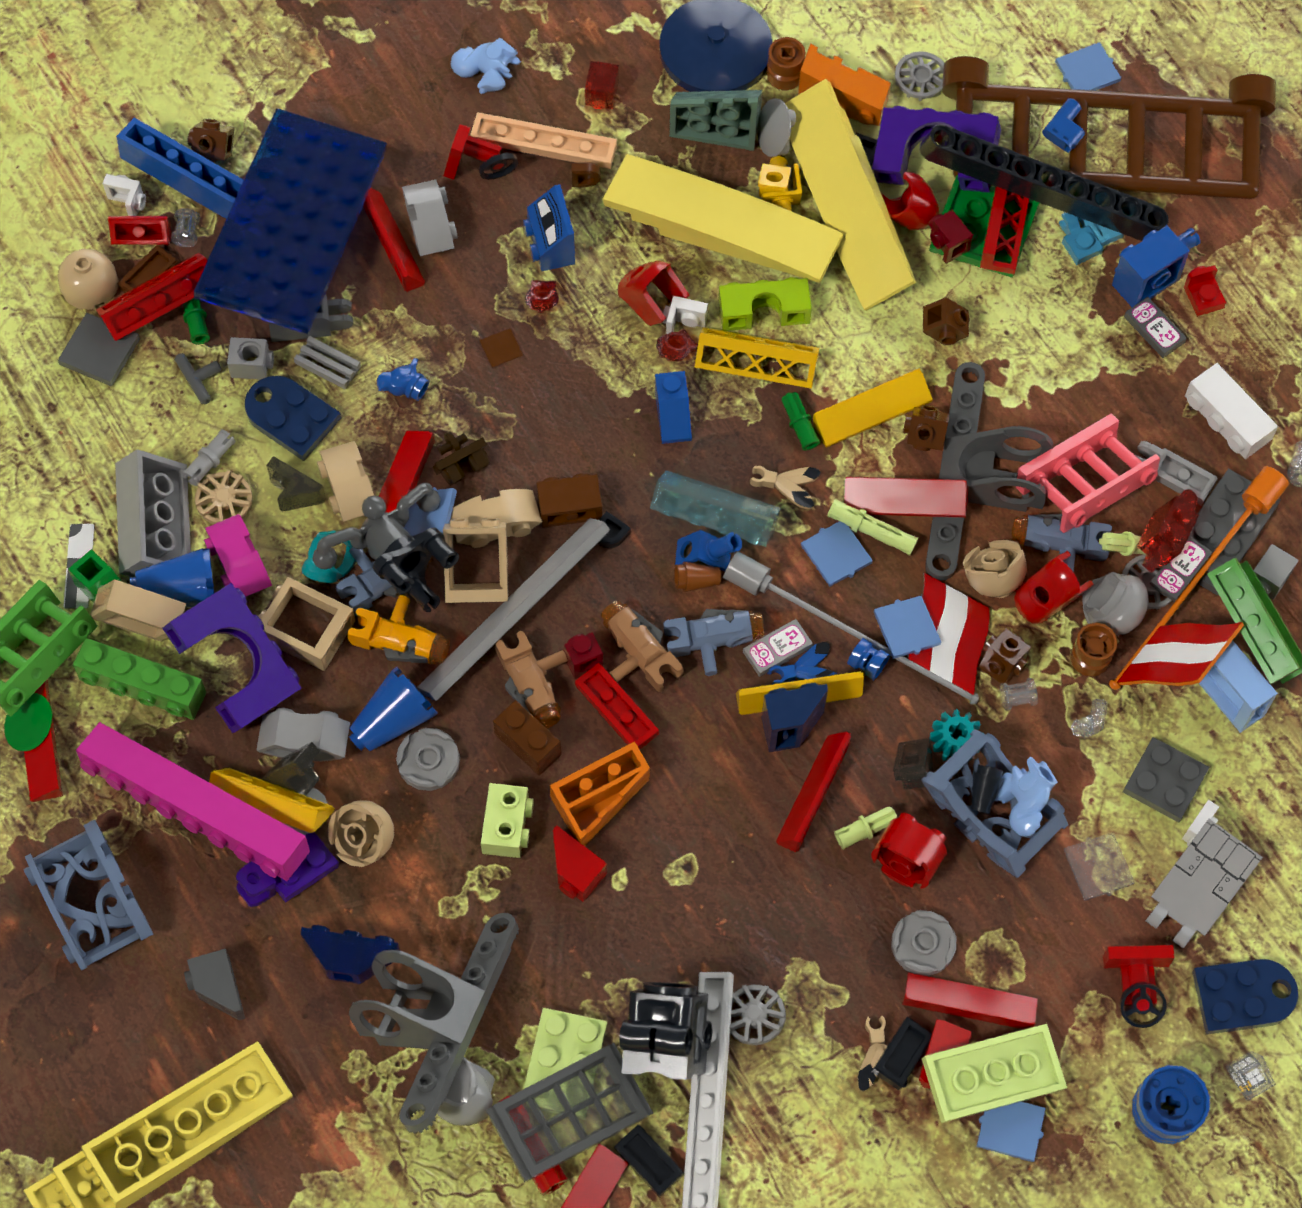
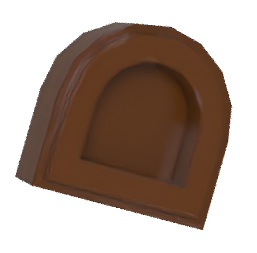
(585, 174)

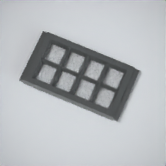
(568, 1112)

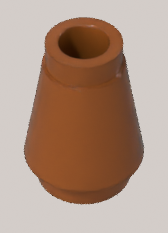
(695, 576)

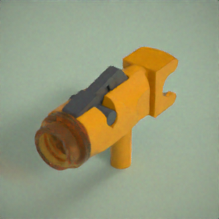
(396, 638)

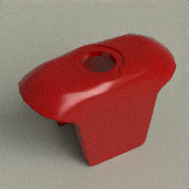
(634, 292)
(1060, 584)

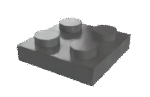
(1165, 779)

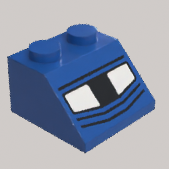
(550, 231)

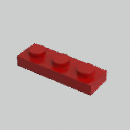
(616, 707)

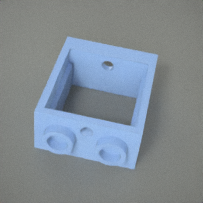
(1238, 688)

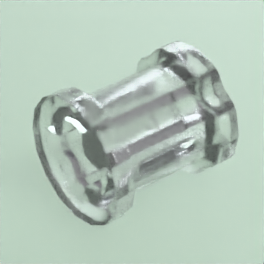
(181, 222)
(1018, 694)

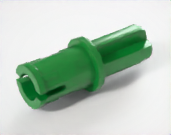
(195, 317)
(800, 421)

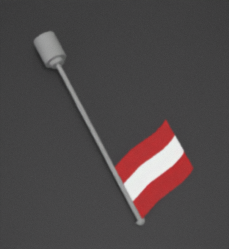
(957, 619)

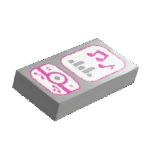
(777, 647)

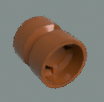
(785, 63)
(1093, 649)

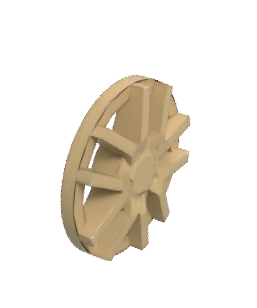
(223, 496)

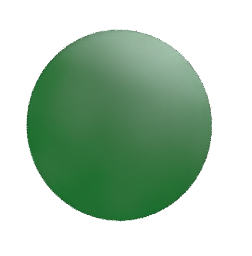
(29, 724)

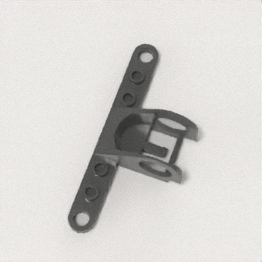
(971, 457)
(447, 1021)

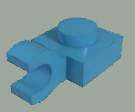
(1079, 242)

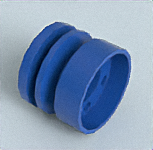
(1180, 1089)

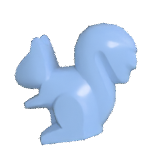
(489, 59)
(1032, 793)

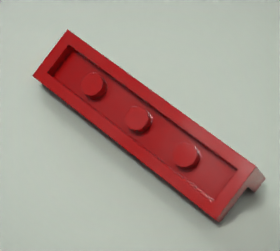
(993, 231)
(152, 298)

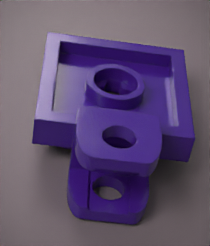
(258, 887)

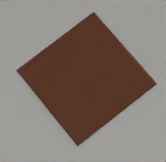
(501, 347)

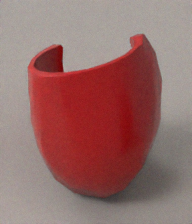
(915, 205)

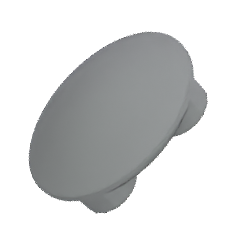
(775, 127)

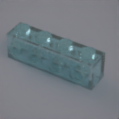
(715, 508)

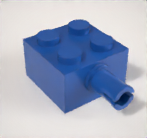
(1153, 264)

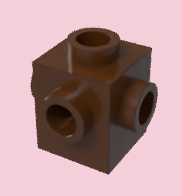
(212, 140)
(946, 321)
(926, 428)
(1005, 656)

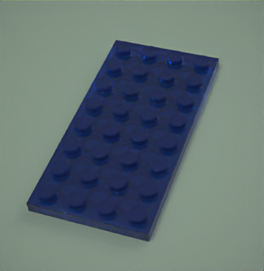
(290, 221)

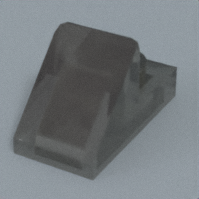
(297, 488)
(913, 762)
(295, 770)

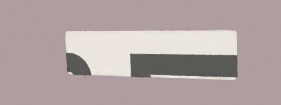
(79, 544)

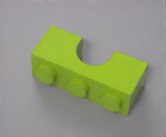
(787, 297)

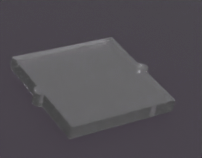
(1099, 866)

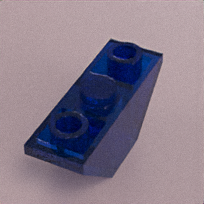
(345, 955)

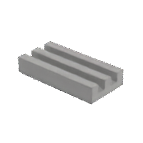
(340, 357)

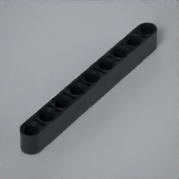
(1042, 182)

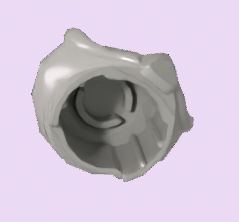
(1116, 602)
(468, 1095)

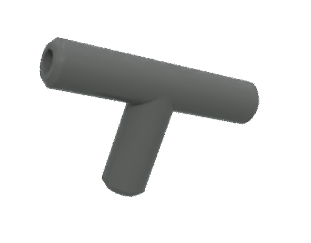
(196, 377)

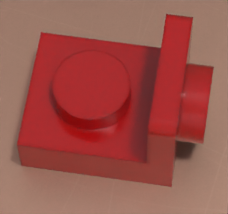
(1203, 290)

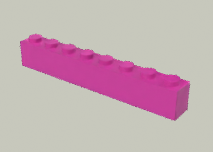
(193, 802)

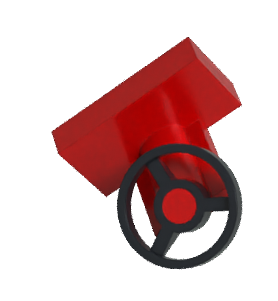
(481, 150)
(1138, 978)

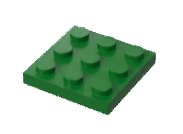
(974, 211)

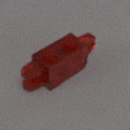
(1168, 530)

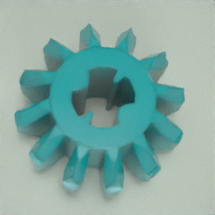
(948, 728)

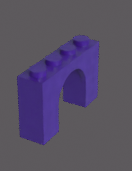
(905, 128)
(228, 614)

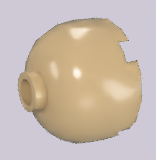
(87, 279)
(996, 569)
(361, 832)

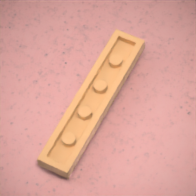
(545, 140)

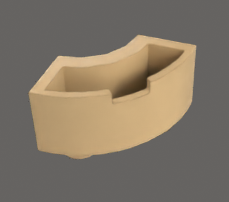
(347, 479)
(512, 506)

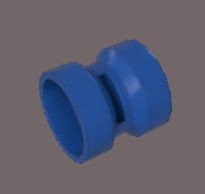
(868, 659)

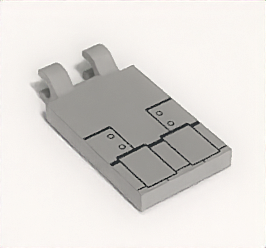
(1203, 881)

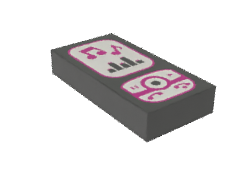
(1155, 327)
(1176, 575)

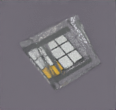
(1251, 1075)

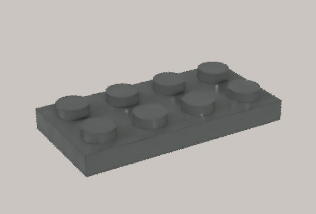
(1220, 515)

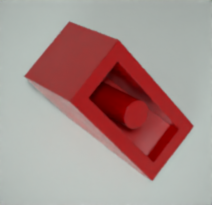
(576, 866)

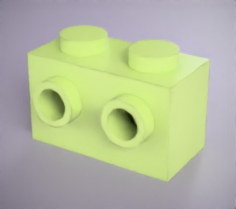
(505, 820)

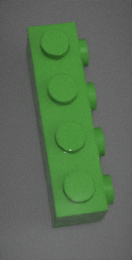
(139, 679)

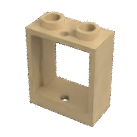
(477, 592)
(135, 609)
(332, 636)

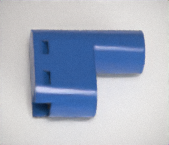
(1062, 129)

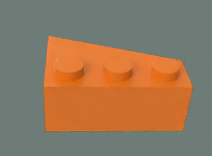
(857, 91)
(599, 791)

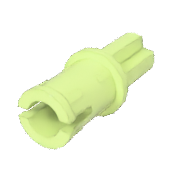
(1124, 543)
(864, 827)

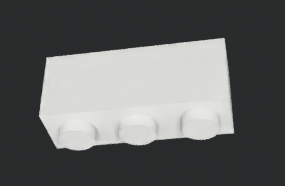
(1230, 411)

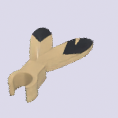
(788, 483)
(866, 1077)

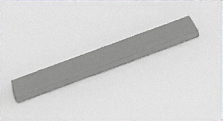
(514, 609)

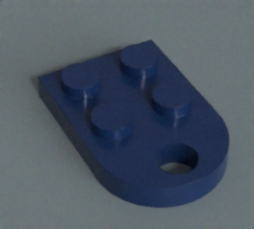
(291, 416)
(1242, 995)

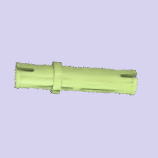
(871, 526)

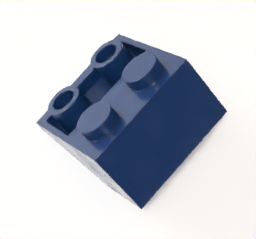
(792, 715)

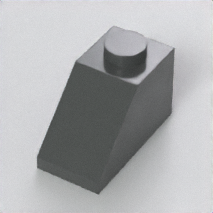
(215, 982)

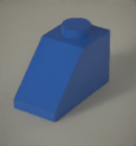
(673, 407)

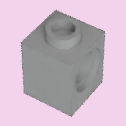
(244, 348)
(1275, 570)

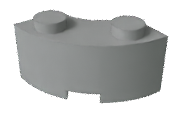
(429, 218)
(287, 731)

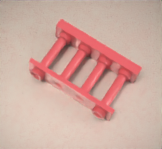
(1082, 449)

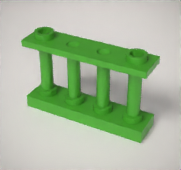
(20, 624)
(1263, 626)

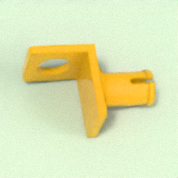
(774, 176)
(787, 198)

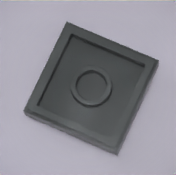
(95, 351)

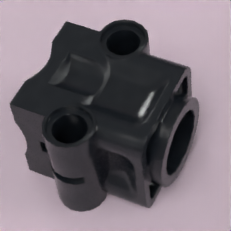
(666, 1031)

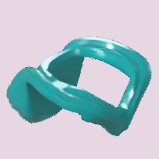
(331, 575)

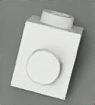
(125, 190)

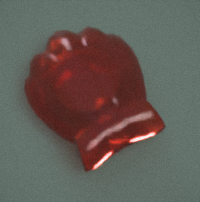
(542, 296)
(675, 346)

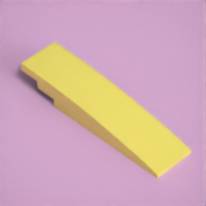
(848, 195)
(721, 218)
(165, 1136)

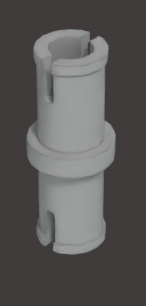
(208, 457)

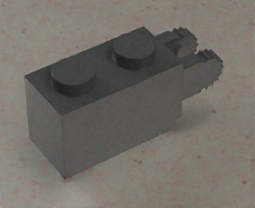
(322, 324)

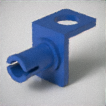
(708, 548)

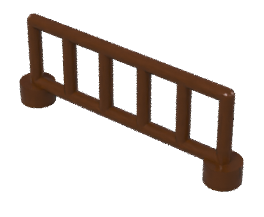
(1249, 98)

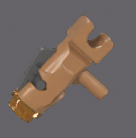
(641, 643)
(528, 681)

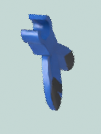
(805, 666)

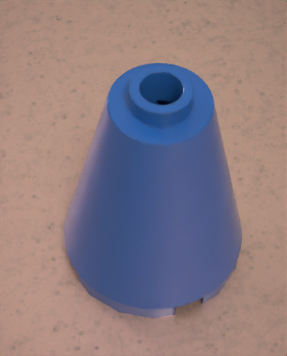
(180, 578)
(390, 712)

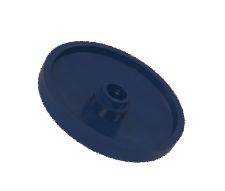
(715, 46)

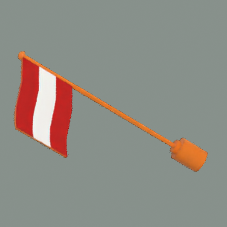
(1189, 650)

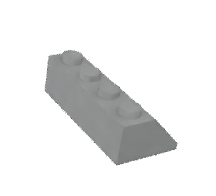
(150, 511)

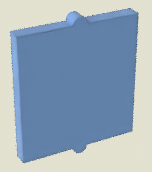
(1088, 68)
(421, 521)
(836, 553)
(907, 627)
(1012, 1130)

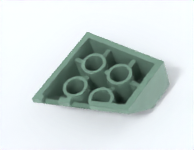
(717, 117)

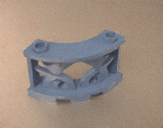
(949, 795)
(88, 848)

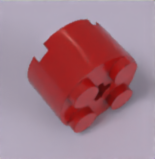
(910, 851)

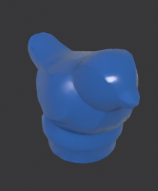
(404, 381)

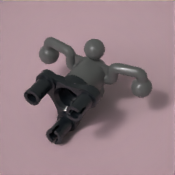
(396, 552)

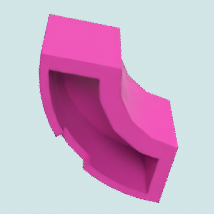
(237, 555)

